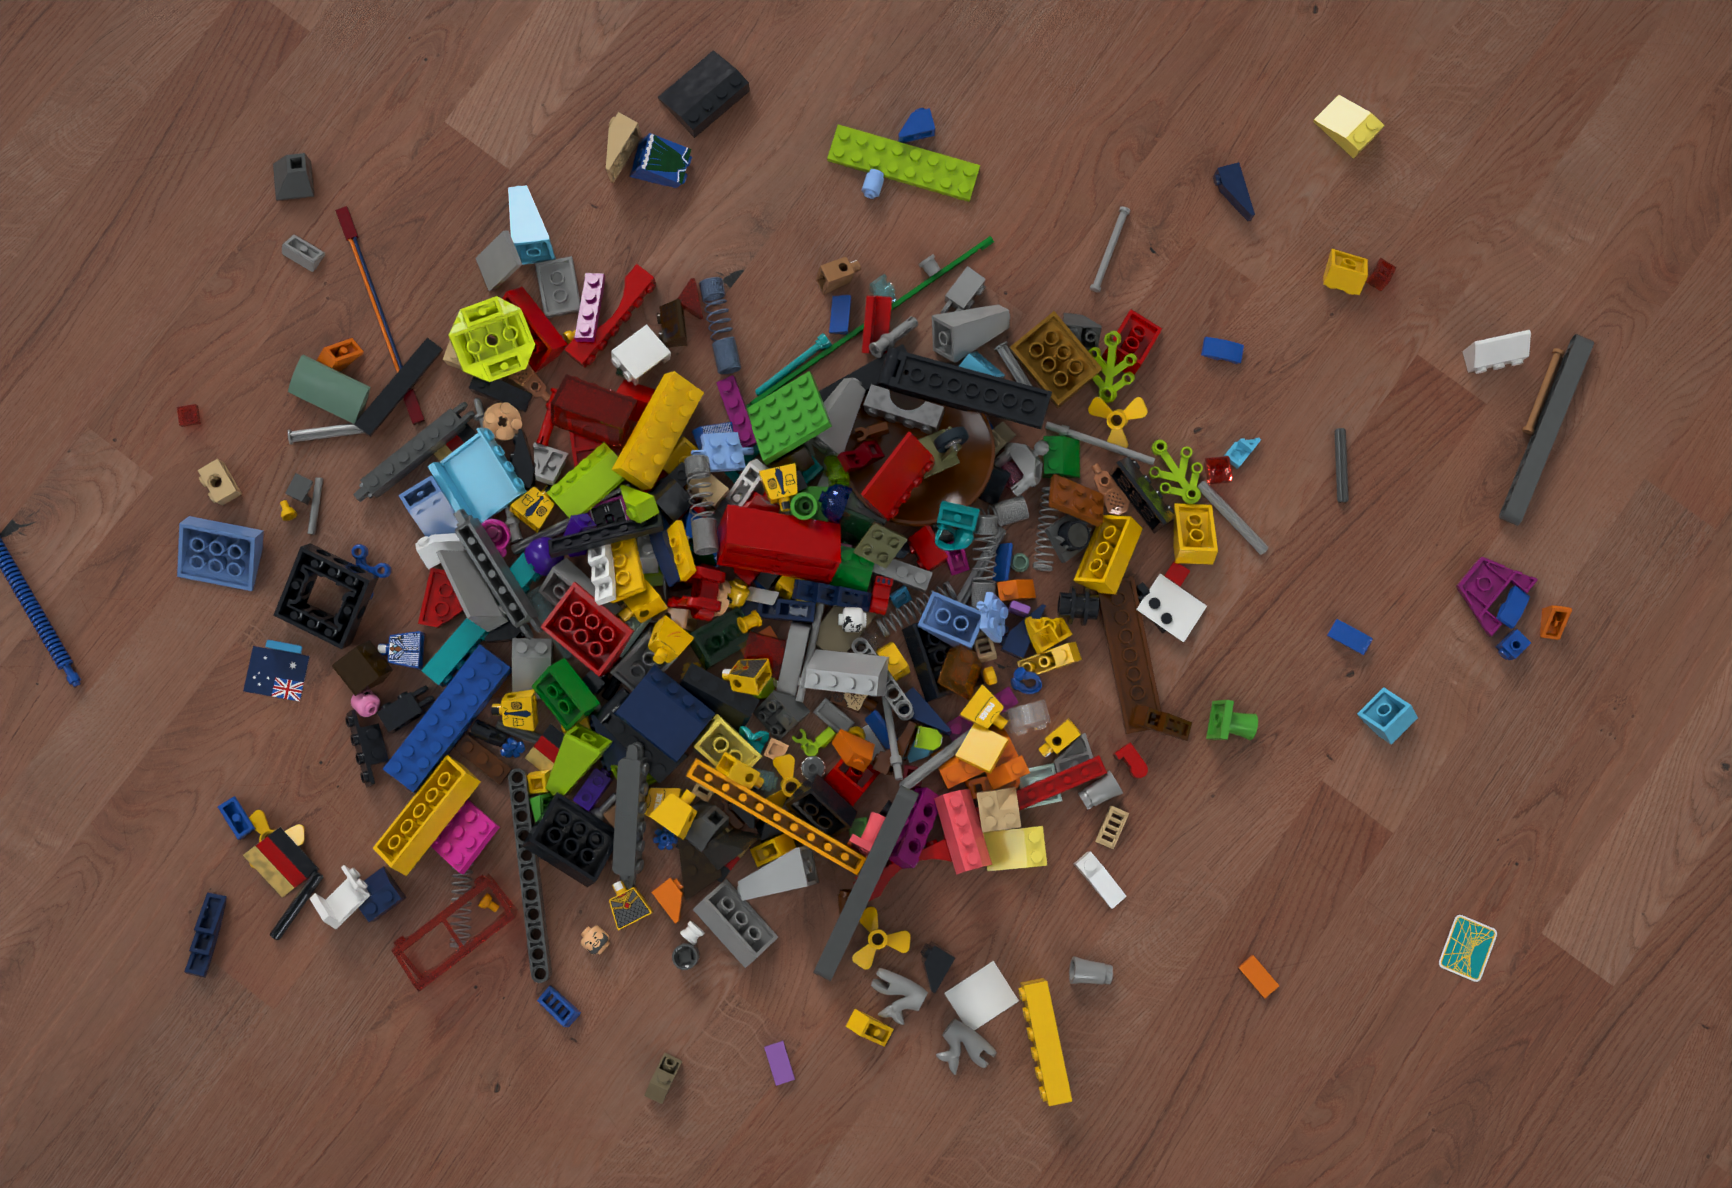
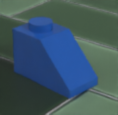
(918, 126)

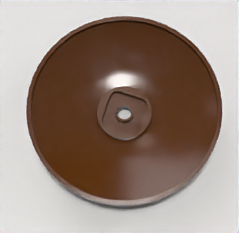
(957, 484)

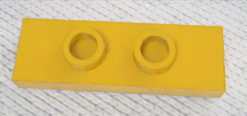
(681, 550)

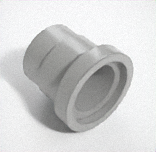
(930, 265)

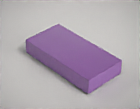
(1018, 609)
(779, 1063)

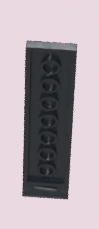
(963, 388)

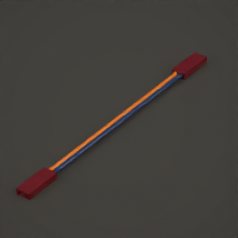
(351, 235)

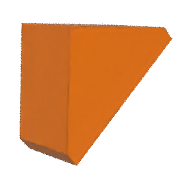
(1554, 621)

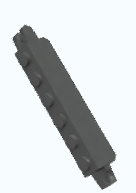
(413, 453)
(496, 573)
(630, 814)

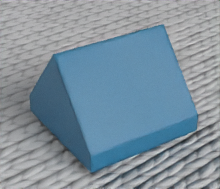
(900, 596)

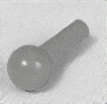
(598, 812)

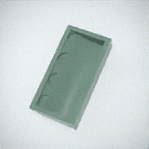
(329, 389)

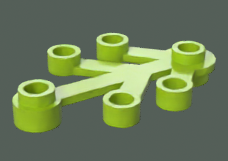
(1110, 369)
(1177, 474)

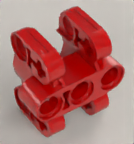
(704, 593)

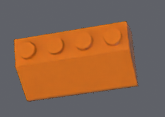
(957, 771)

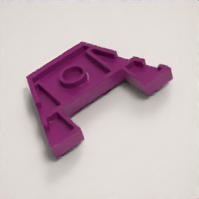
(1484, 584)

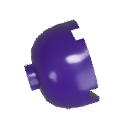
(538, 554)

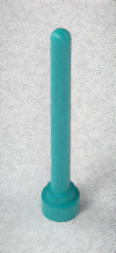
(821, 343)

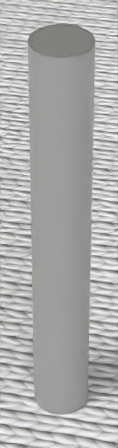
(315, 506)

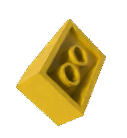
(1194, 534)

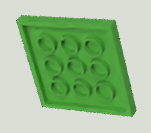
(788, 418)

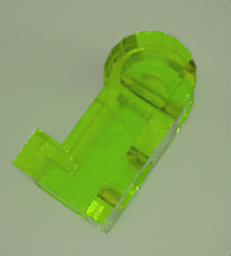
(835, 471)

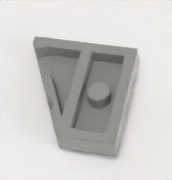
(548, 463)
(1075, 754)

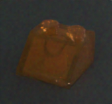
(960, 671)

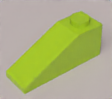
(639, 504)

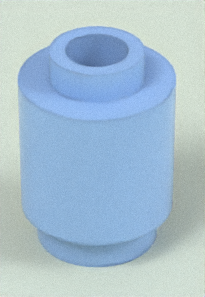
(873, 183)

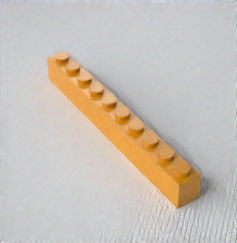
(776, 816)

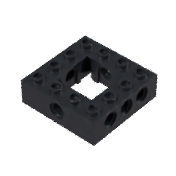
(293, 604)

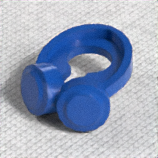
(1020, 674)

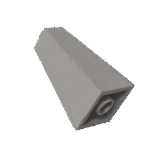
(964, 331)
(842, 410)
(785, 873)

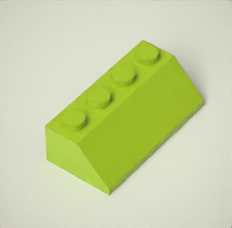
(587, 482)

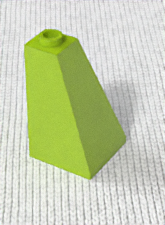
(575, 757)

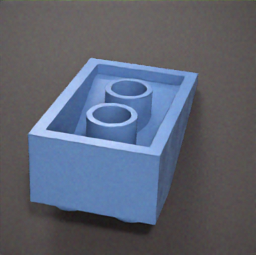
(951, 621)

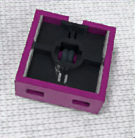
(609, 511)

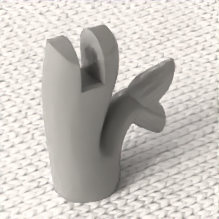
(899, 985)
(974, 1043)

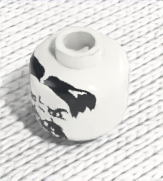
(852, 619)

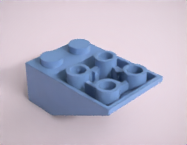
(430, 508)

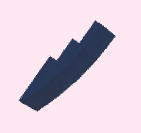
(664, 554)
(831, 595)
(782, 610)
(206, 934)

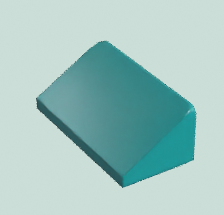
(958, 515)

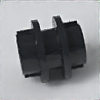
(1077, 605)

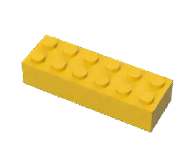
(658, 431)
(426, 815)
(1046, 1042)

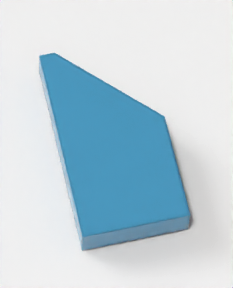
(284, 646)

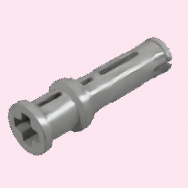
(888, 340)

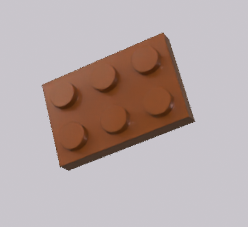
(1076, 500)

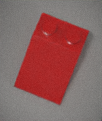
(1136, 338)

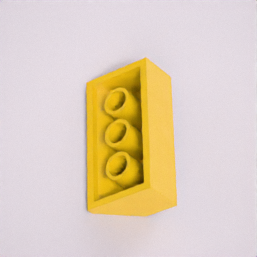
(1108, 554)

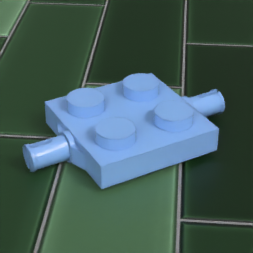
(723, 451)
(993, 617)

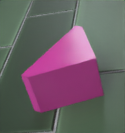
(957, 561)

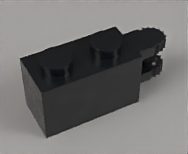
(404, 710)

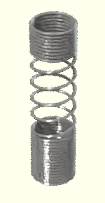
(1006, 511)
(985, 526)
(703, 529)

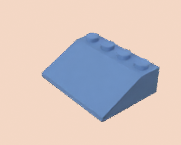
(219, 553)

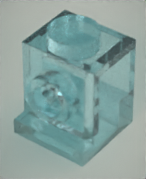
(882, 288)

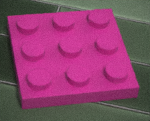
(465, 836)

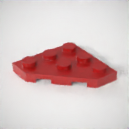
(439, 600)

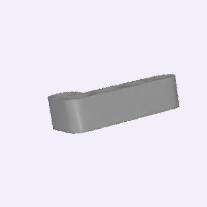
(793, 657)

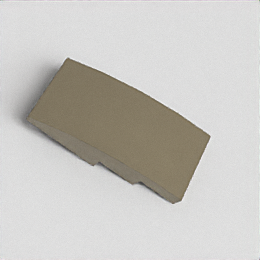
(832, 636)

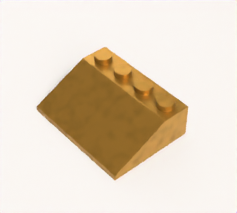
(1055, 359)

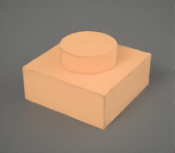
(775, 748)

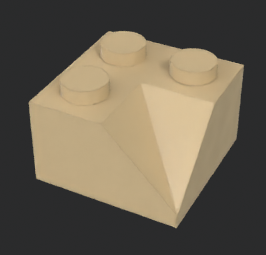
(718, 489)
(998, 809)

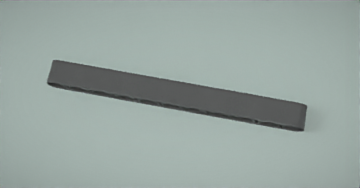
(1546, 429)
(866, 882)
(526, 885)

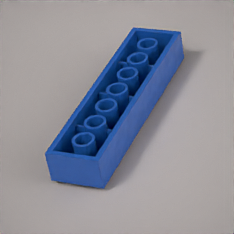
(448, 718)

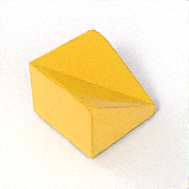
(537, 781)

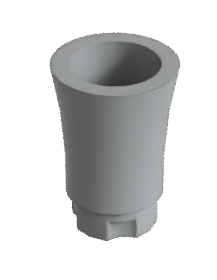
(1100, 791)
(1089, 972)

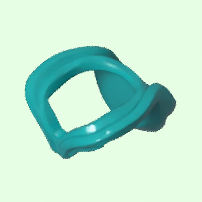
(962, 538)
(750, 738)

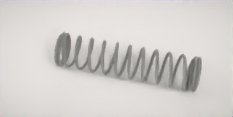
(1042, 567)
(885, 631)
(455, 915)

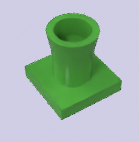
(811, 496)
(1224, 721)

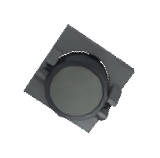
(1068, 536)

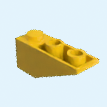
(1051, 659)

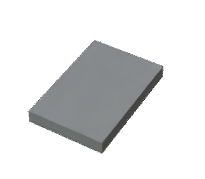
(498, 261)
(558, 287)

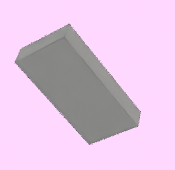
(833, 716)

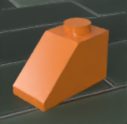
(340, 354)
(1015, 590)
(853, 750)
(1007, 772)
(670, 897)

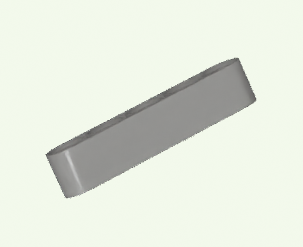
(896, 703)

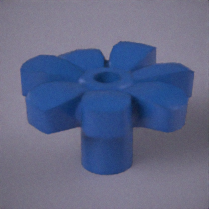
(512, 748)
(669, 839)

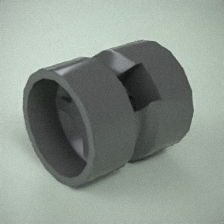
(685, 956)

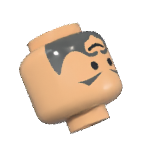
(595, 940)

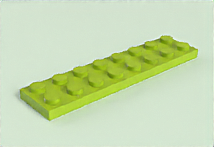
(904, 163)

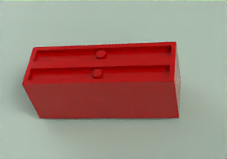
(779, 544)

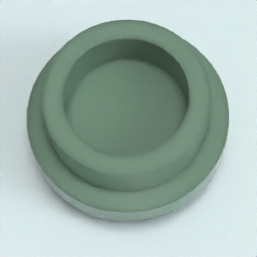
(1019, 562)

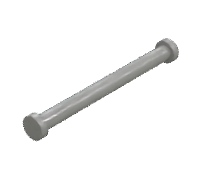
(1124, 211)

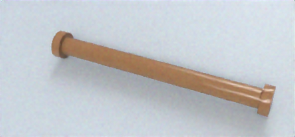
(1557, 354)

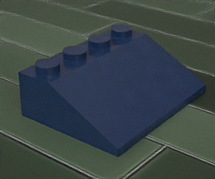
(665, 713)

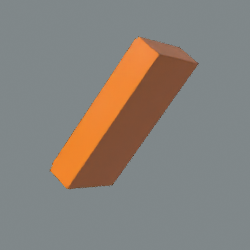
(1258, 976)

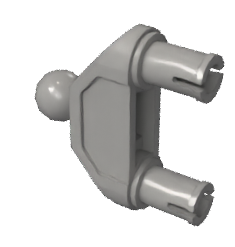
(1027, 461)

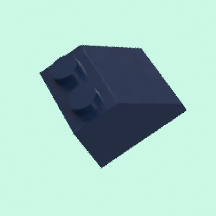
(383, 895)

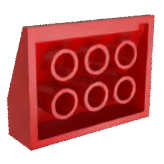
(898, 477)
(588, 630)

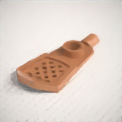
(528, 381)
(1108, 489)

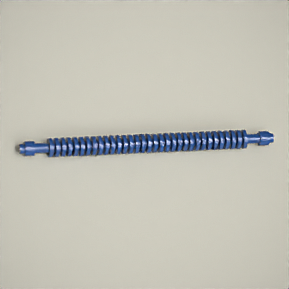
(36, 615)

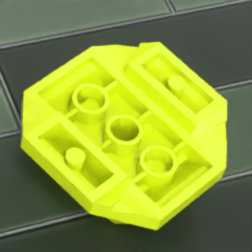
(512, 336)

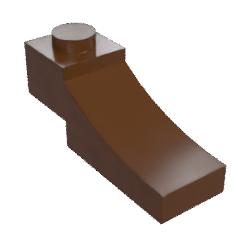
(1162, 722)
(905, 742)

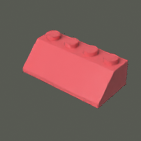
(962, 831)

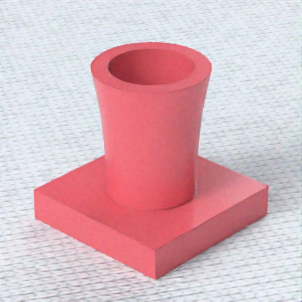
(864, 844)

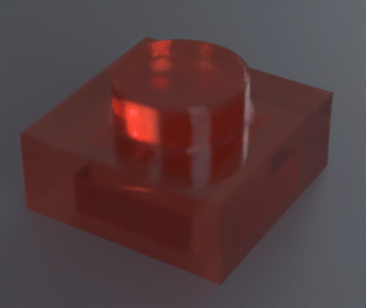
(188, 415)

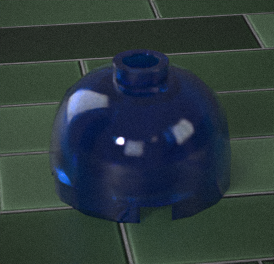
(834, 501)

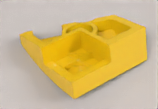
(1046, 632)

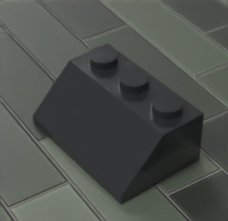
(821, 806)

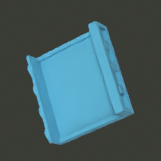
(478, 477)

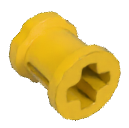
(749, 621)

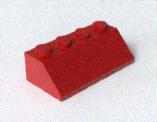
(547, 339)

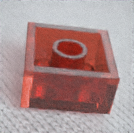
(1218, 470)

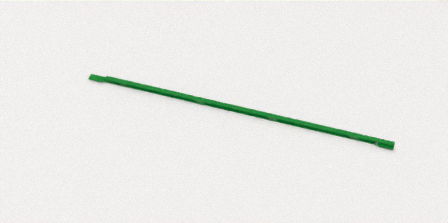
(982, 245)

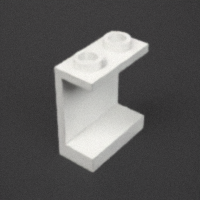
(639, 354)
(343, 900)

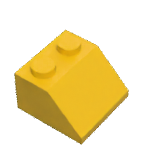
(1345, 272)

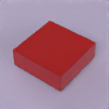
(1177, 573)

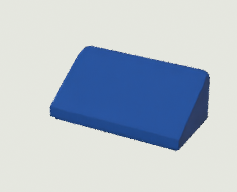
(840, 314)
(1003, 562)
(879, 727)
(236, 818)

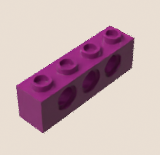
(916, 830)

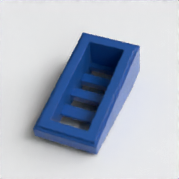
(565, 1022)

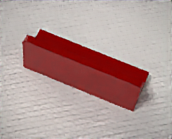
(876, 320)

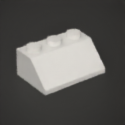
(1497, 352)

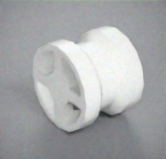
(692, 932)

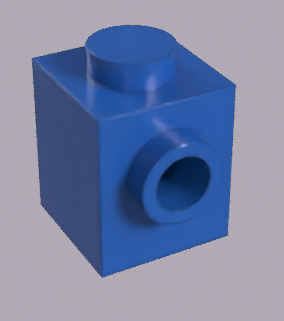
(1512, 645)

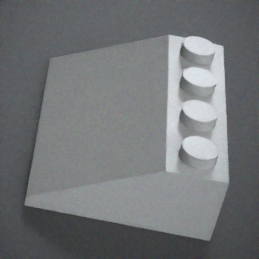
(472, 590)

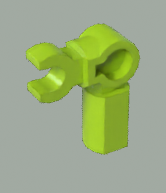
(812, 748)

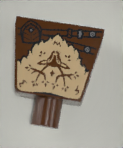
(853, 701)

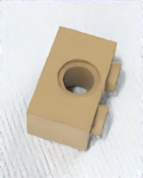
(227, 490)

